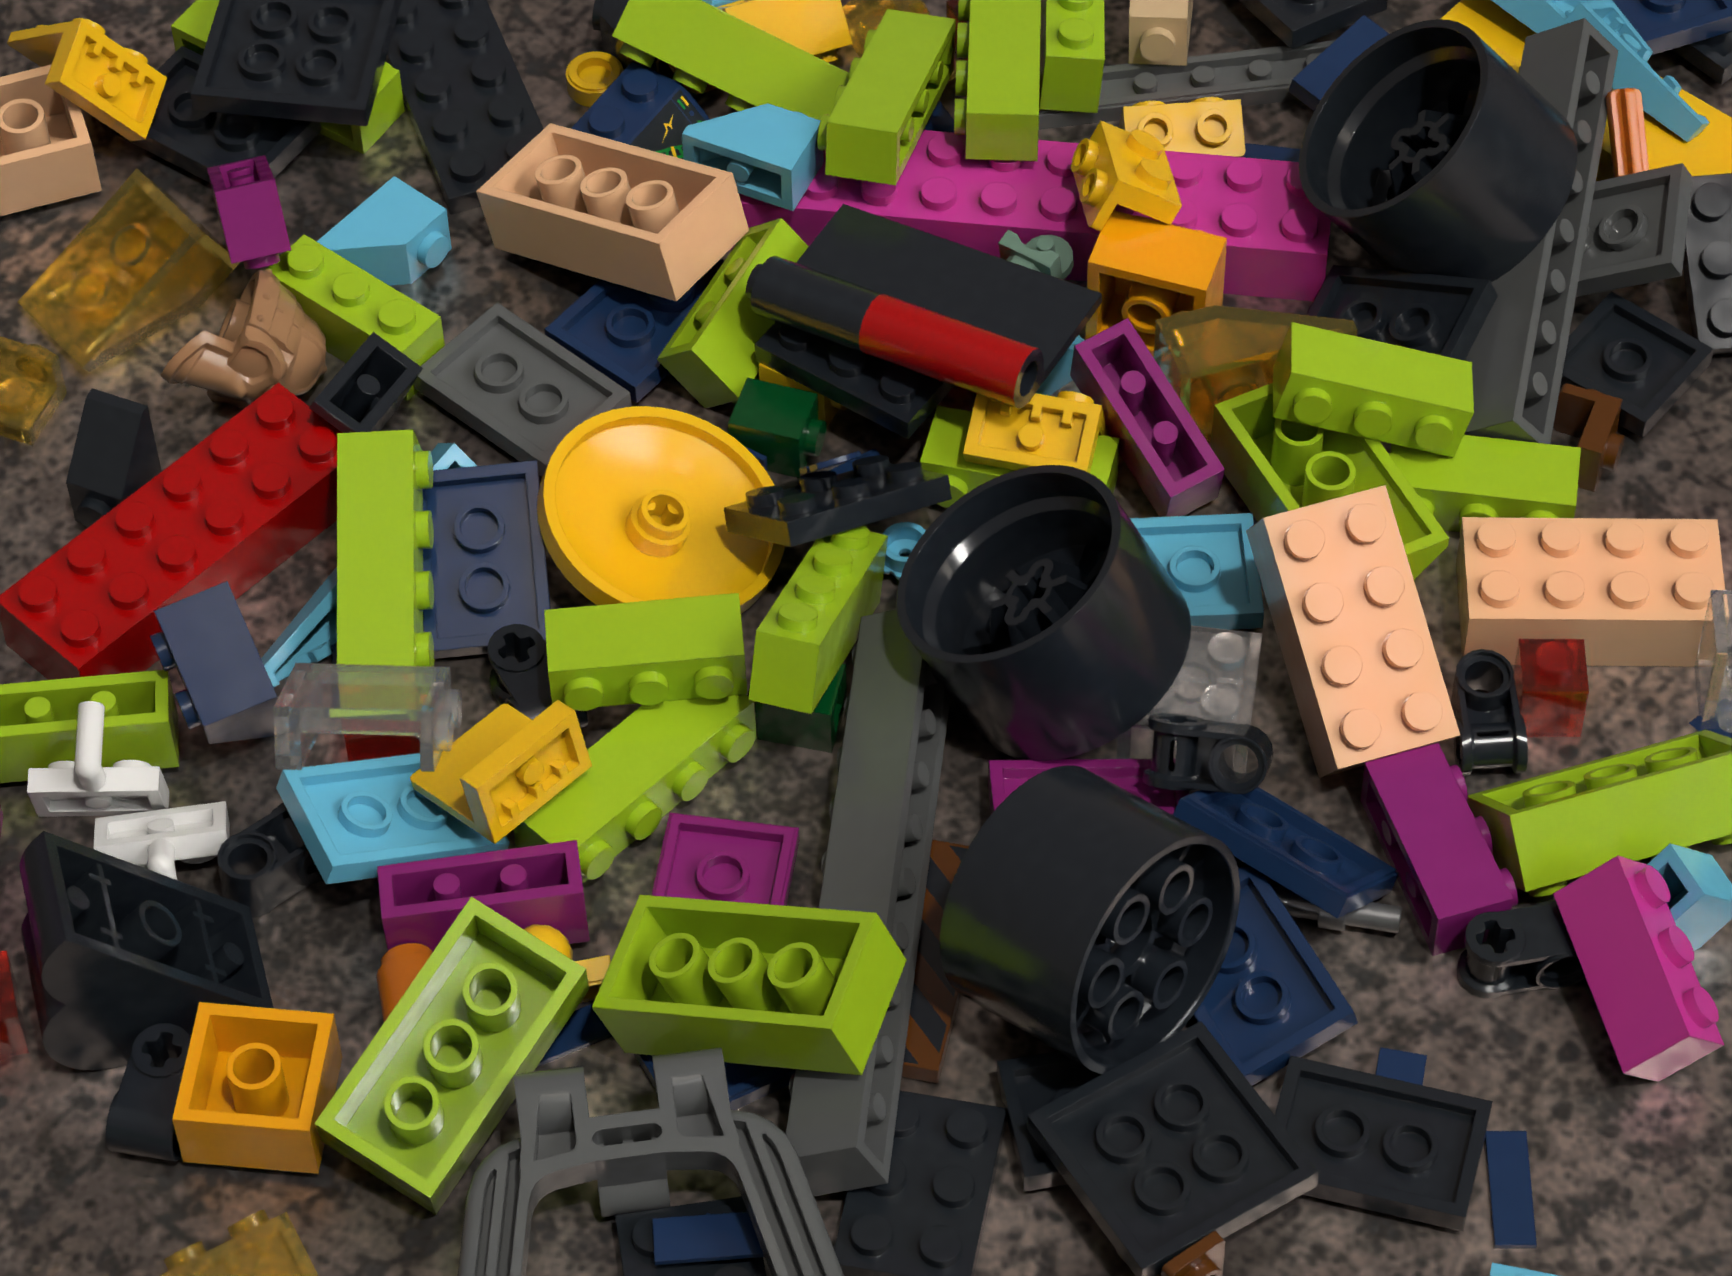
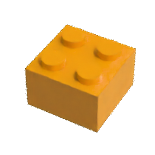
(1152, 273)
(257, 1087)

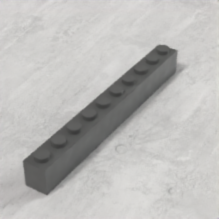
(880, 866)

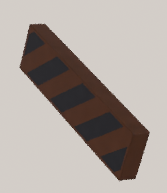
(933, 998)

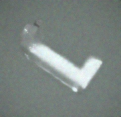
(365, 702)

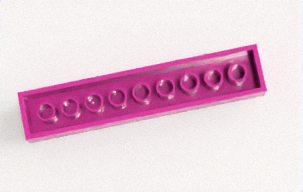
(1258, 204)

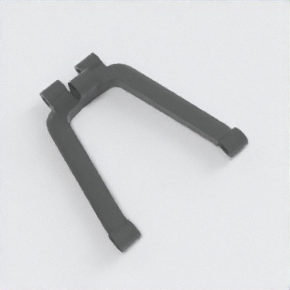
(631, 1162)

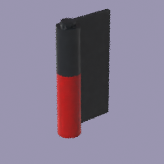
(926, 305)

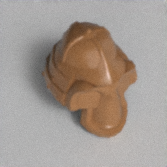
(258, 345)

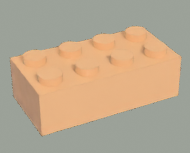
(42, 145)
(613, 211)
(1616, 582)
(1352, 630)

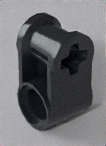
(522, 671)
(1490, 722)
(1201, 754)
(274, 856)
(1527, 946)
(146, 1100)

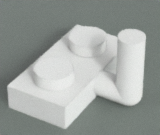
(87, 787)
(164, 835)

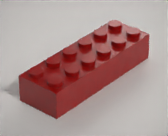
(207, 519)

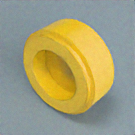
(591, 75)

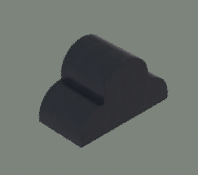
(126, 951)

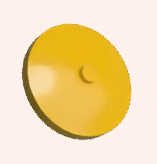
(640, 509)

